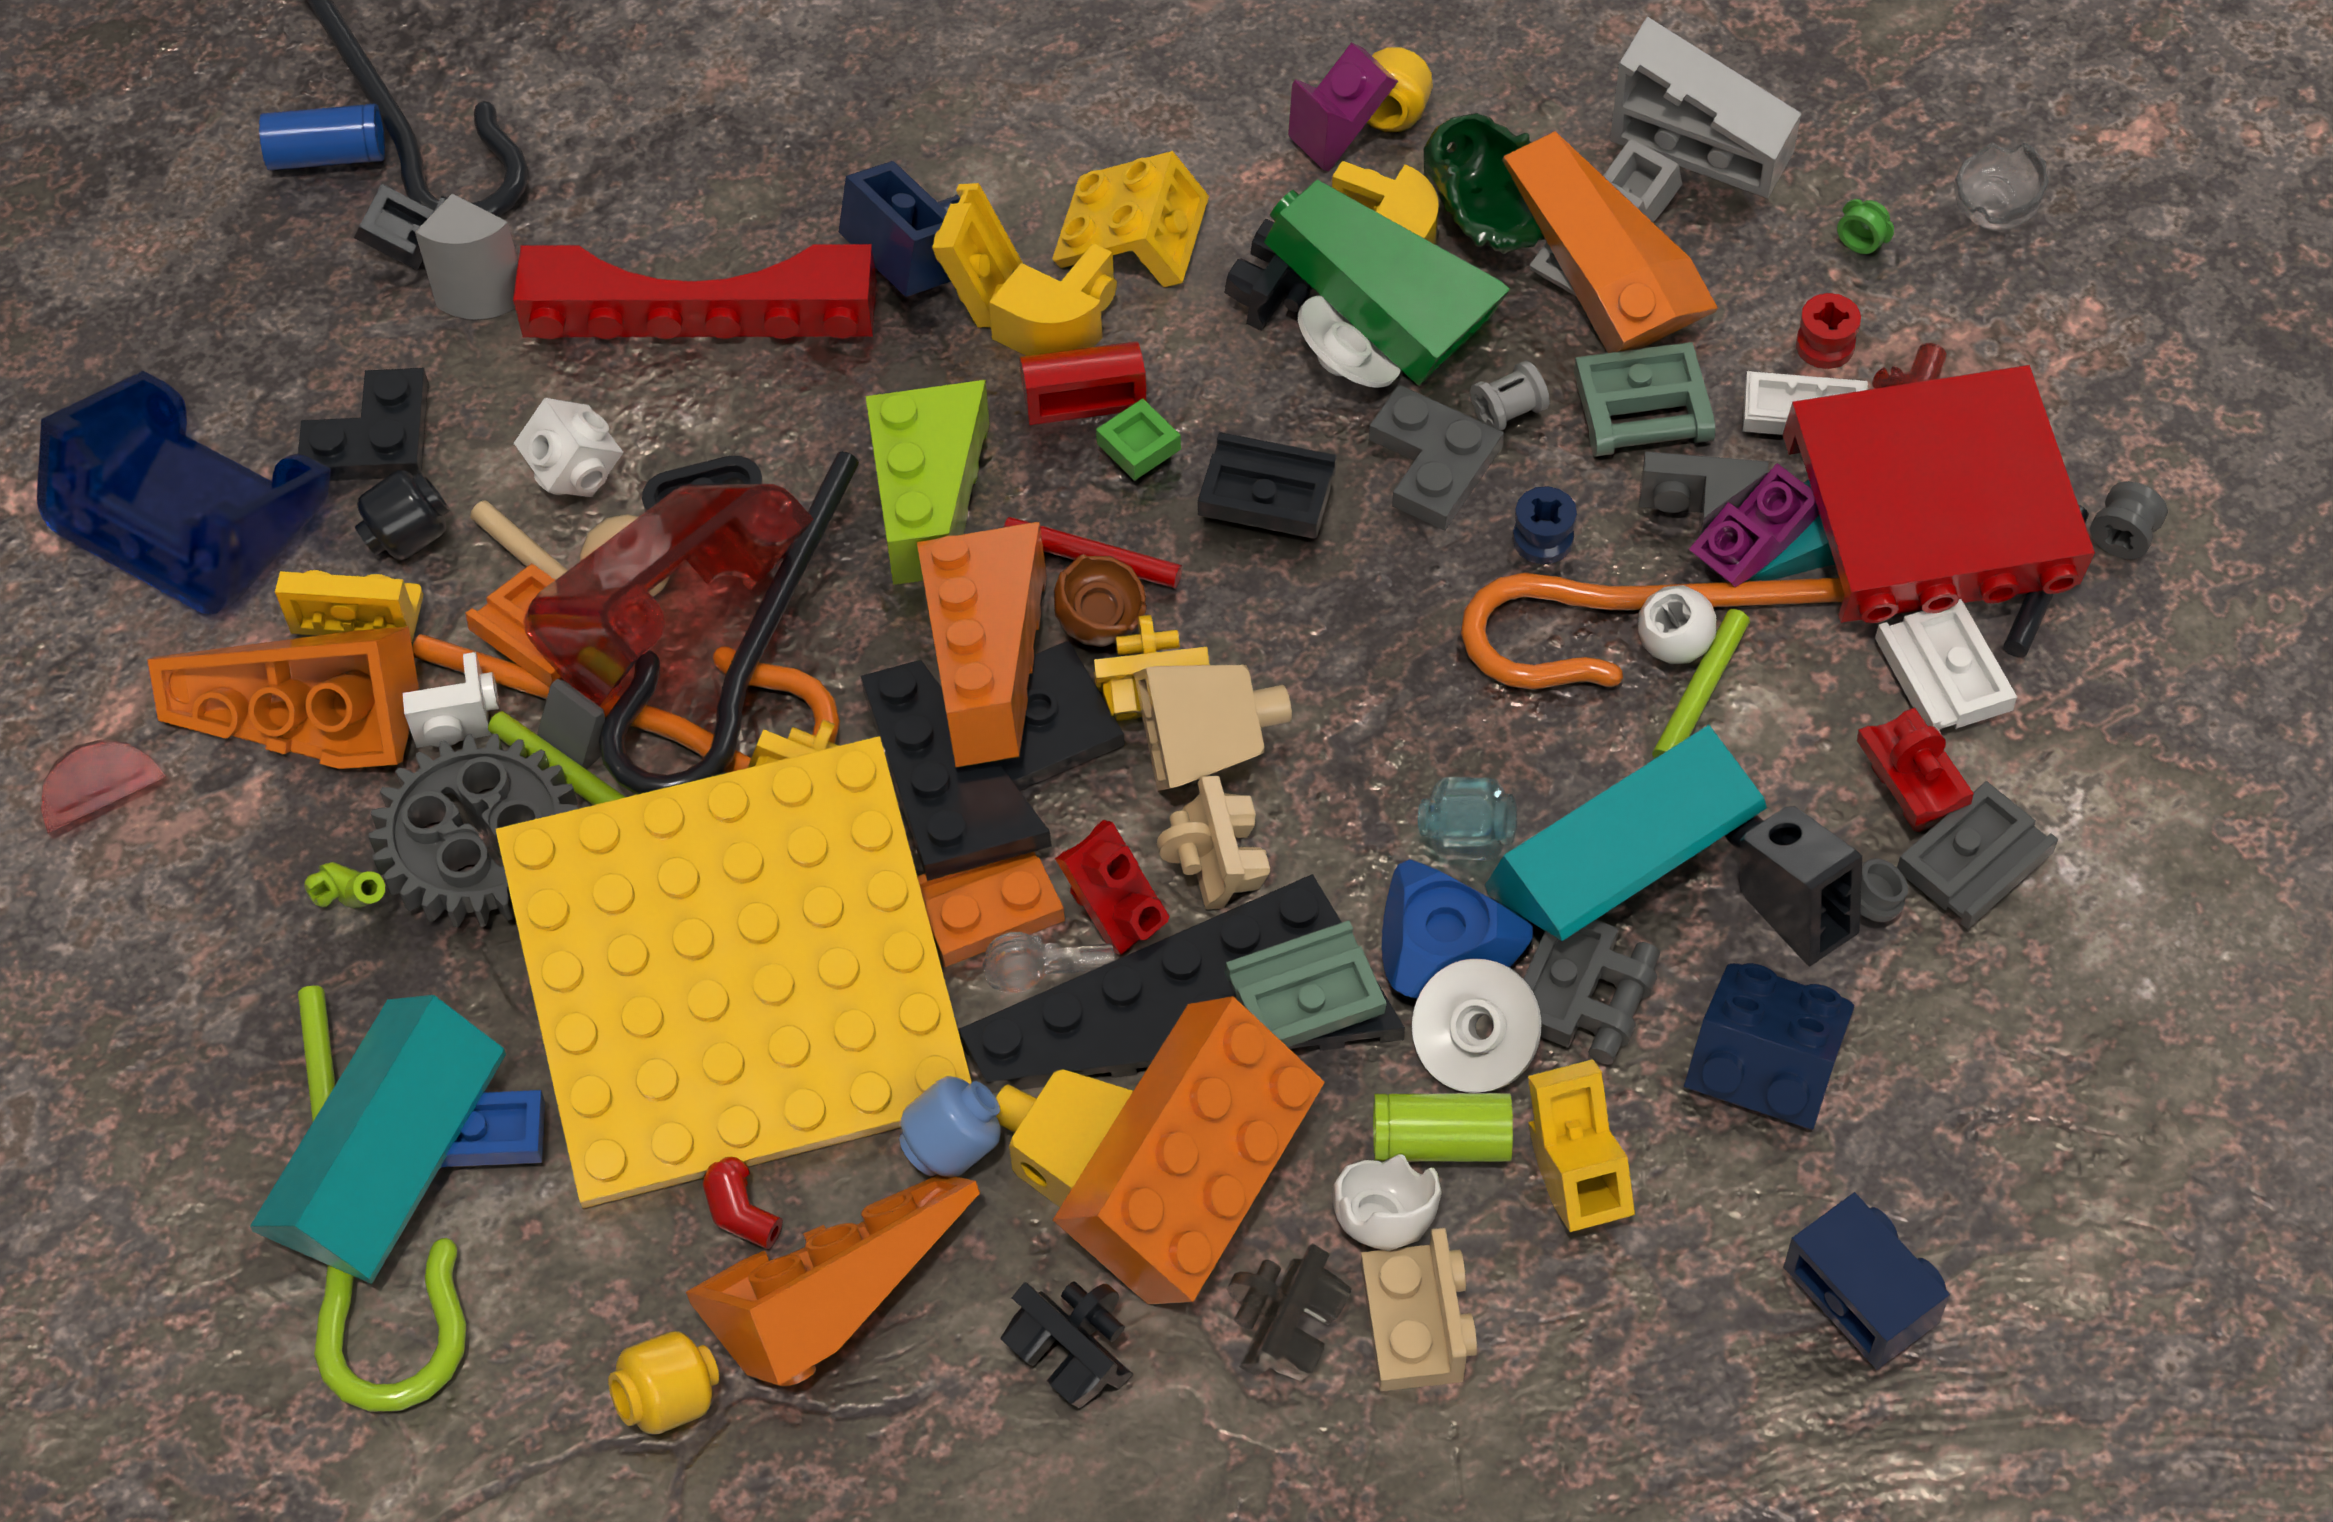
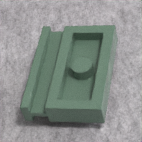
(1308, 985)

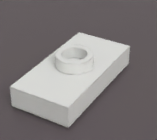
(1771, 395)

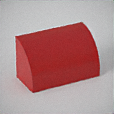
(1082, 382)

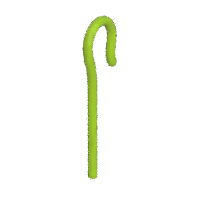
(340, 1284)

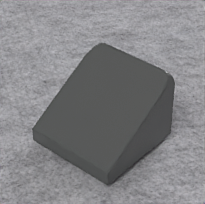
(572, 723)

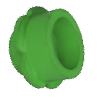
(1865, 226)

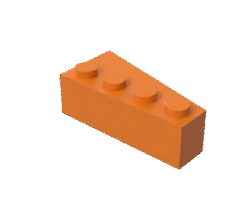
(984, 623)

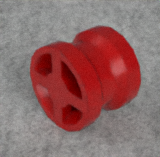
(1823, 346)

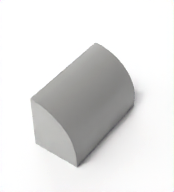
(469, 260)

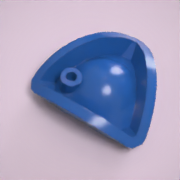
(1442, 921)

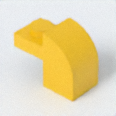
(1406, 200)
(1050, 315)
(1576, 1150)

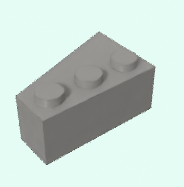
(1701, 112)

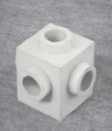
(568, 448)

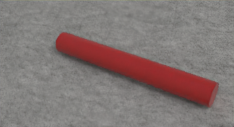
(1073, 546)

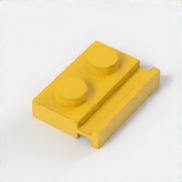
(975, 251)

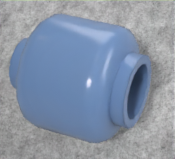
(950, 1127)

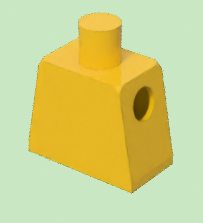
(1058, 1129)

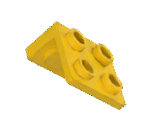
(1140, 208)

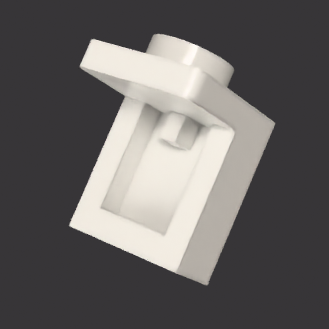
(454, 709)

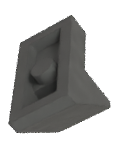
(1697, 483)

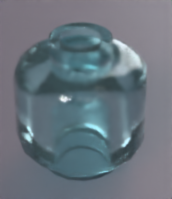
(1468, 818)

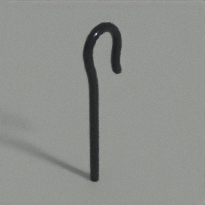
(402, 133)
(741, 667)

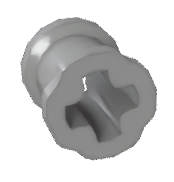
(1510, 396)

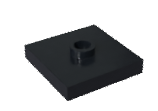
(1063, 719)

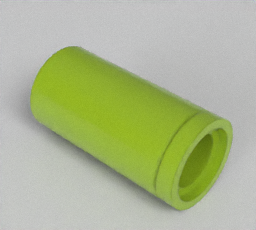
(1443, 1127)

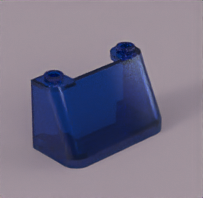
(163, 505)

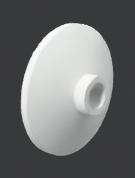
(1343, 347)
(1447, 1020)

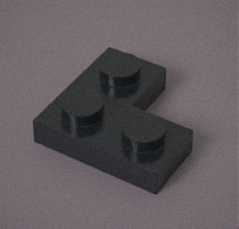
(384, 437)

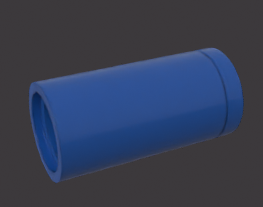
(322, 137)

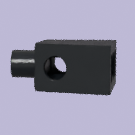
(1800, 880)

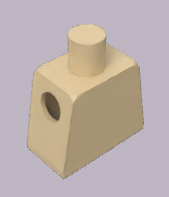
(1204, 719)

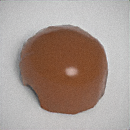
(1098, 600)

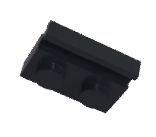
(1267, 485)

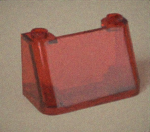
(601, 609)

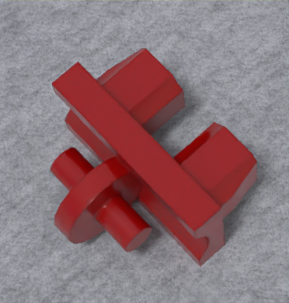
(1915, 768)
(1112, 888)

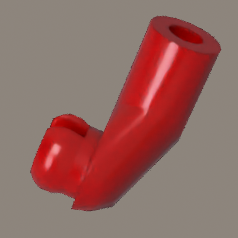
(730, 1207)

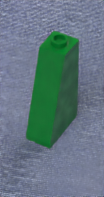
(1383, 278)

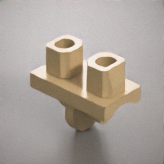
(1206, 844)

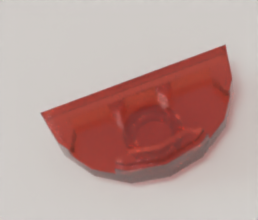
(92, 778)

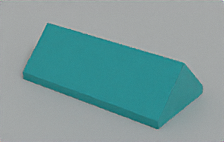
(1627, 836)
(380, 1136)

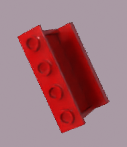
(1941, 493)

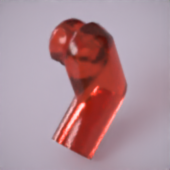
(1926, 366)

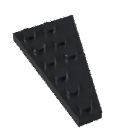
(1128, 1007)

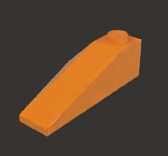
(1615, 258)
(304, 695)
(805, 1305)

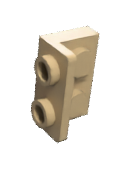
(1417, 1315)

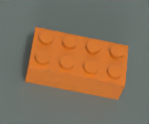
(1189, 1151)

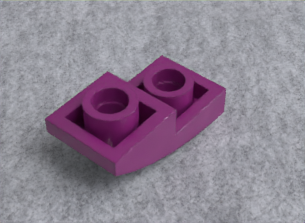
(1758, 531)

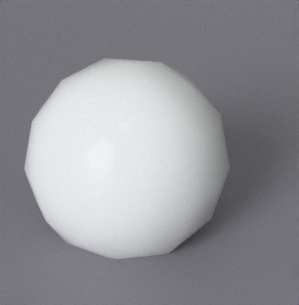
(1677, 624)

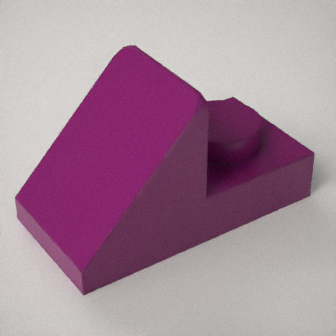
(1332, 115)

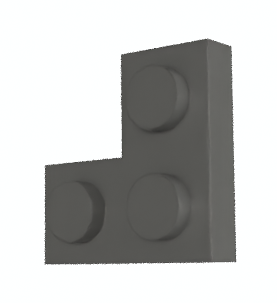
(1447, 453)

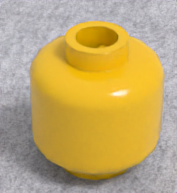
(1409, 96)
(663, 1382)

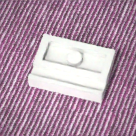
(1946, 667)

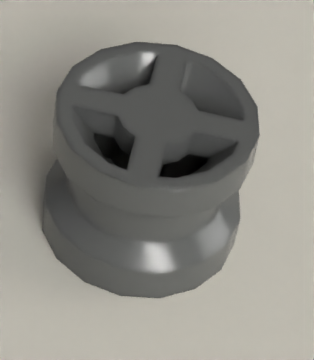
(2128, 520)

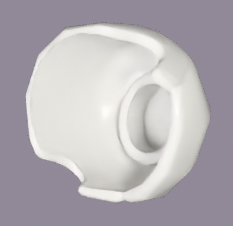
(1386, 1202)

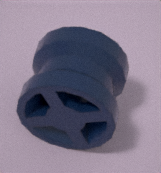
(1543, 540)

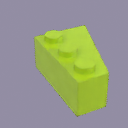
(926, 465)

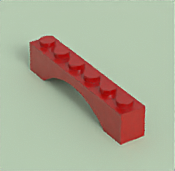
(812, 294)

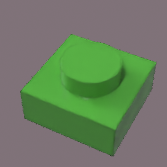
(1138, 439)

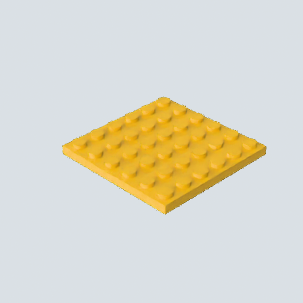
(730, 969)

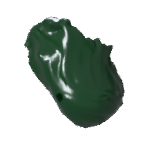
(1477, 183)

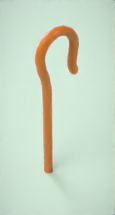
(1607, 598)
(651, 718)

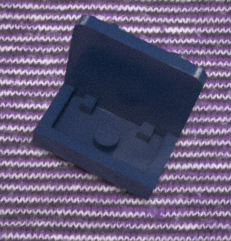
(1769, 1043)

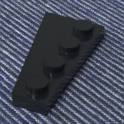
(953, 812)

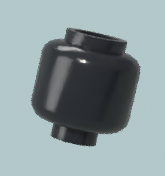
(401, 515)

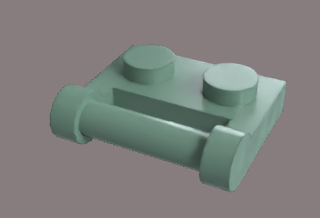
(1643, 382)

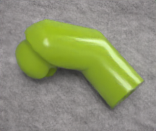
(345, 884)

